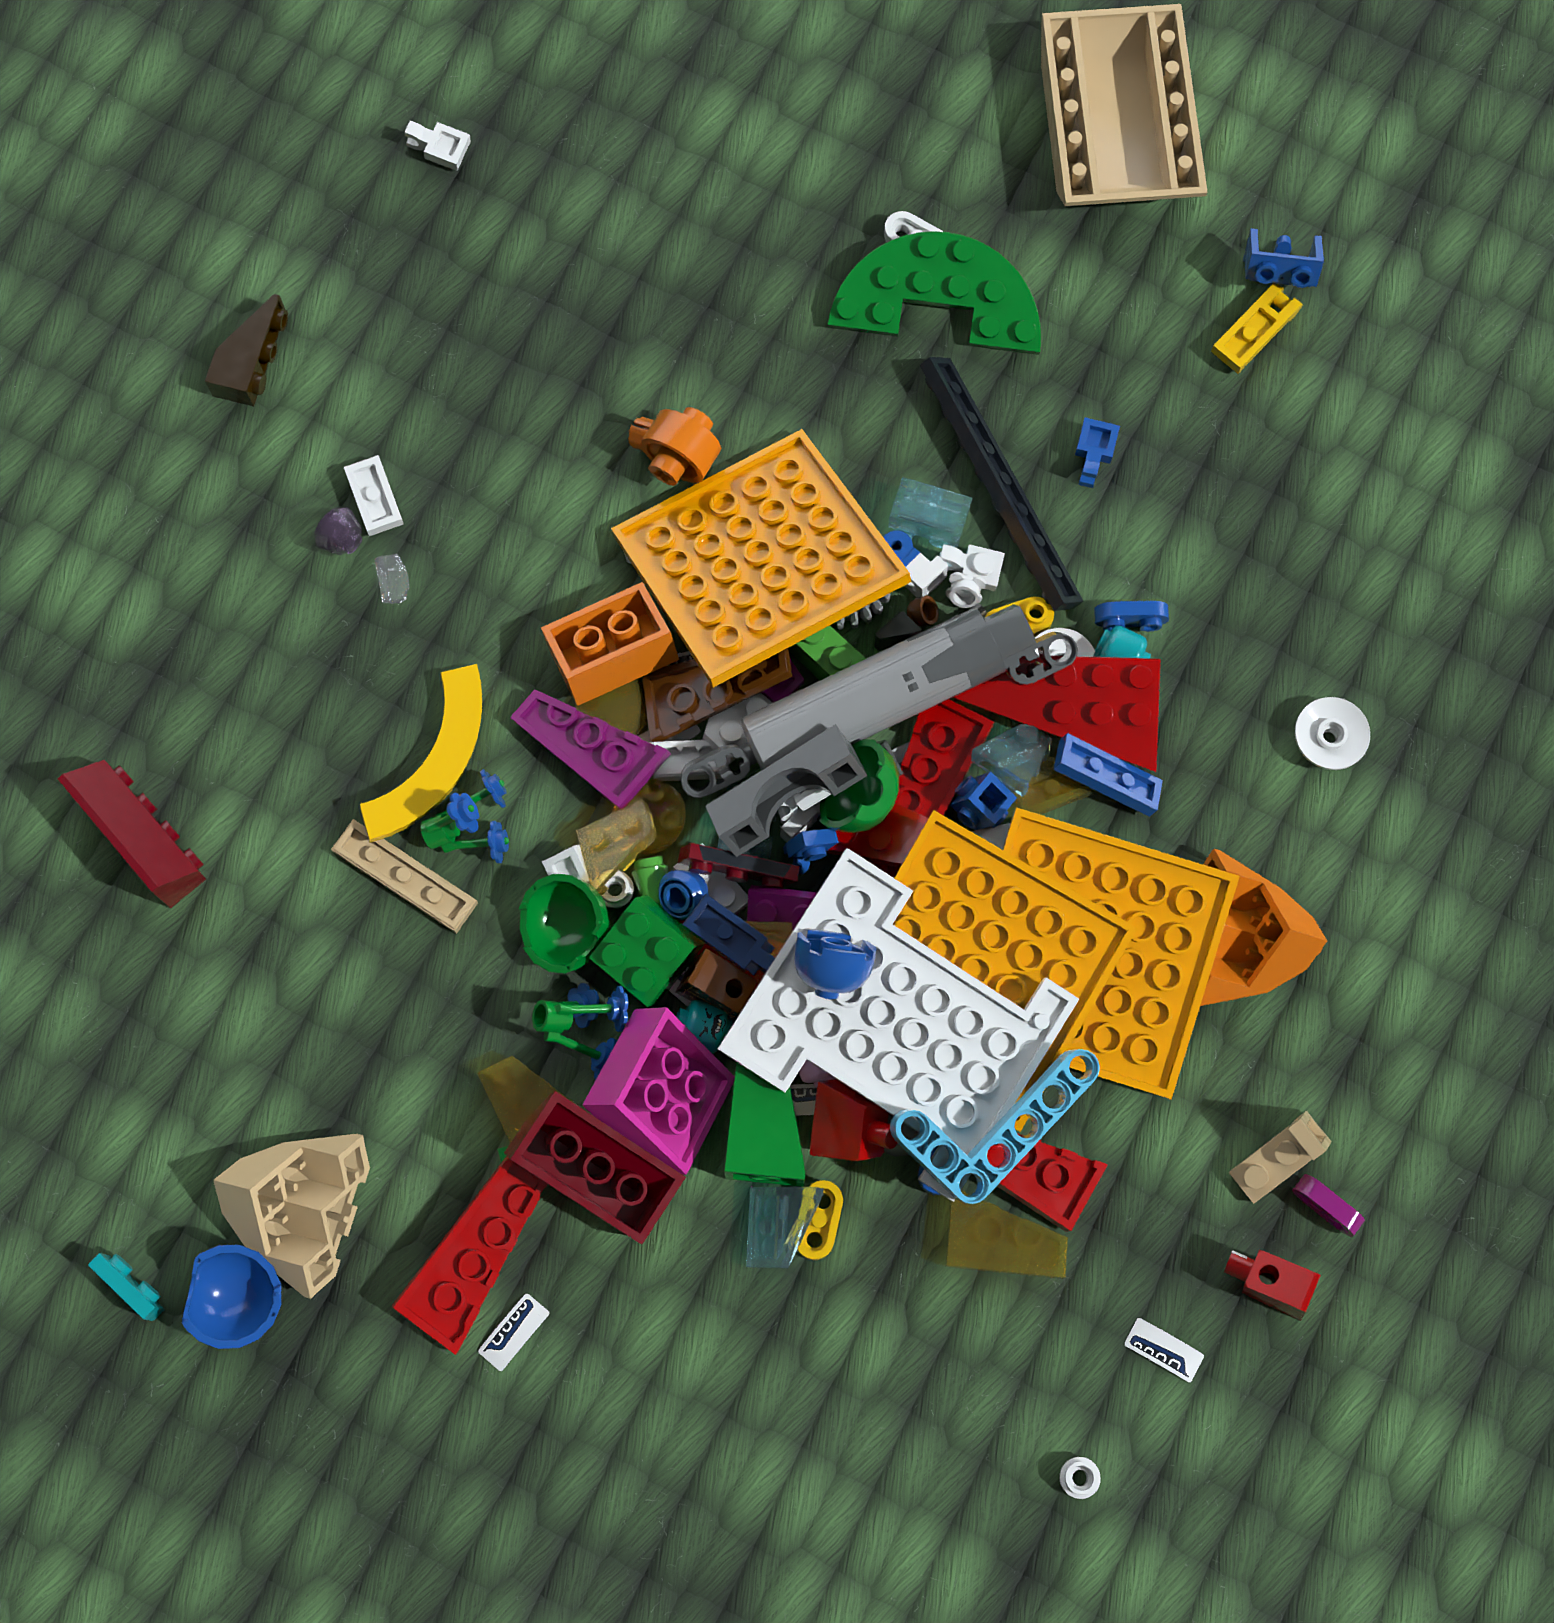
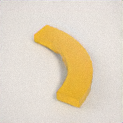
(442, 766)

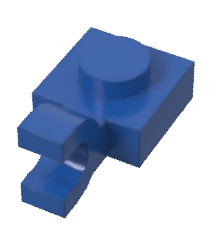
(1096, 446)
(809, 847)

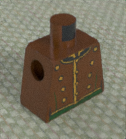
(707, 982)

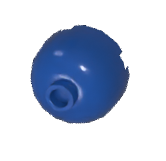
(832, 962)

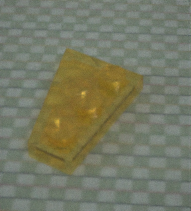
(998, 1241)

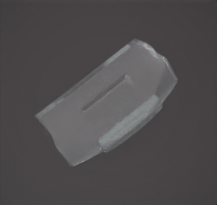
(392, 578)

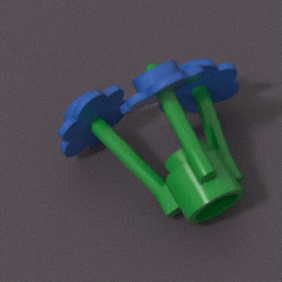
(462, 815)

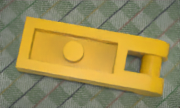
(1256, 328)

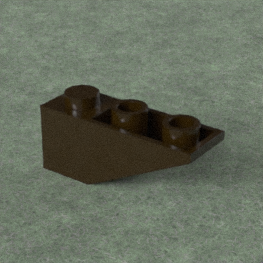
(243, 358)

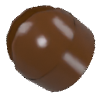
(923, 611)

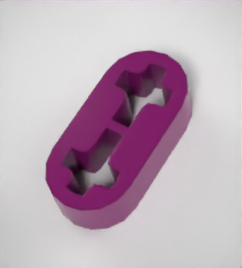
(1328, 1205)

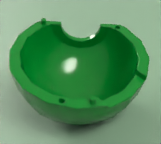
(867, 800)
(562, 922)

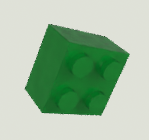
(646, 950)

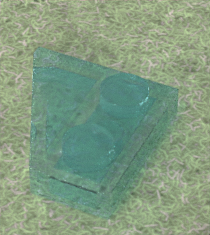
(1014, 756)
(778, 1223)

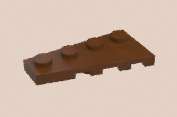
(684, 697)

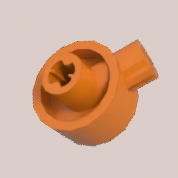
(676, 444)

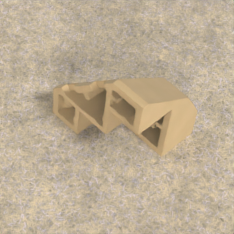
(296, 1204)

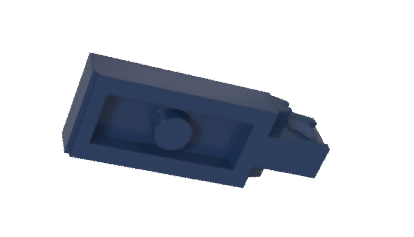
(730, 936)

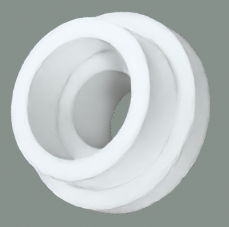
(627, 891)
(1092, 1473)

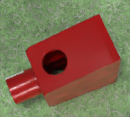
(848, 1124)
(1292, 1287)

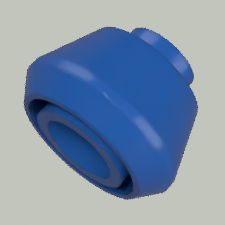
(681, 892)

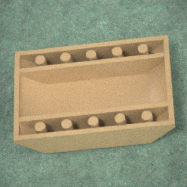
(1121, 105)

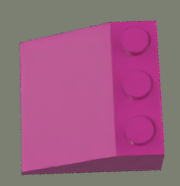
(660, 1088)

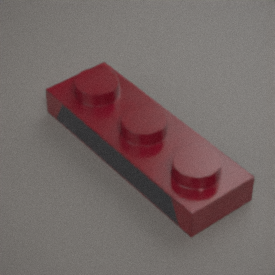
(706, 859)

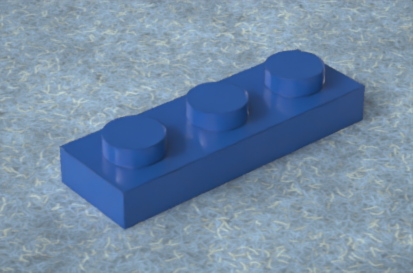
(1108, 774)

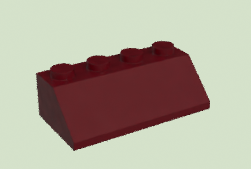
(134, 830)
(595, 1166)

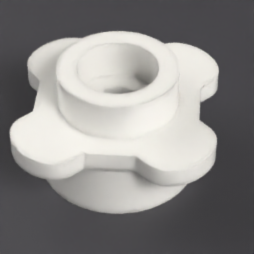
(965, 589)

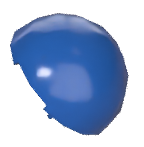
(231, 1297)

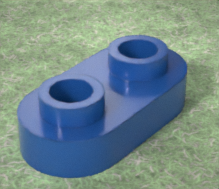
(1142, 614)

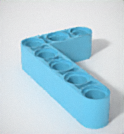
(1002, 1133)

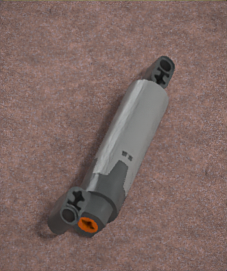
(889, 688)

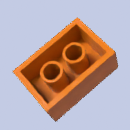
(610, 643)

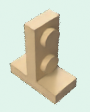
(1280, 1157)

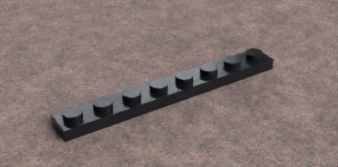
(1001, 484)

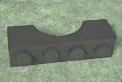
(746, 811)

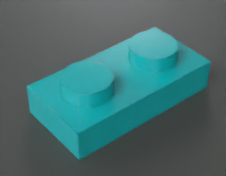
(139, 1297)

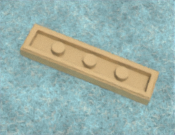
(405, 877)

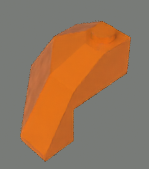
(1263, 939)

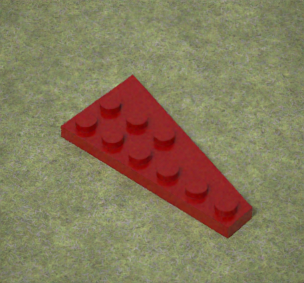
(1094, 699)

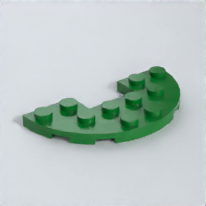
(942, 272)

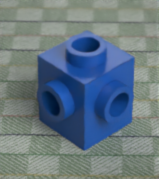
(982, 801)

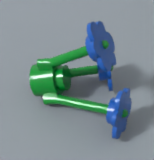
(584, 1006)

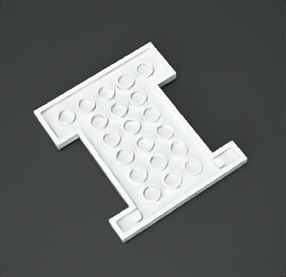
(911, 1034)

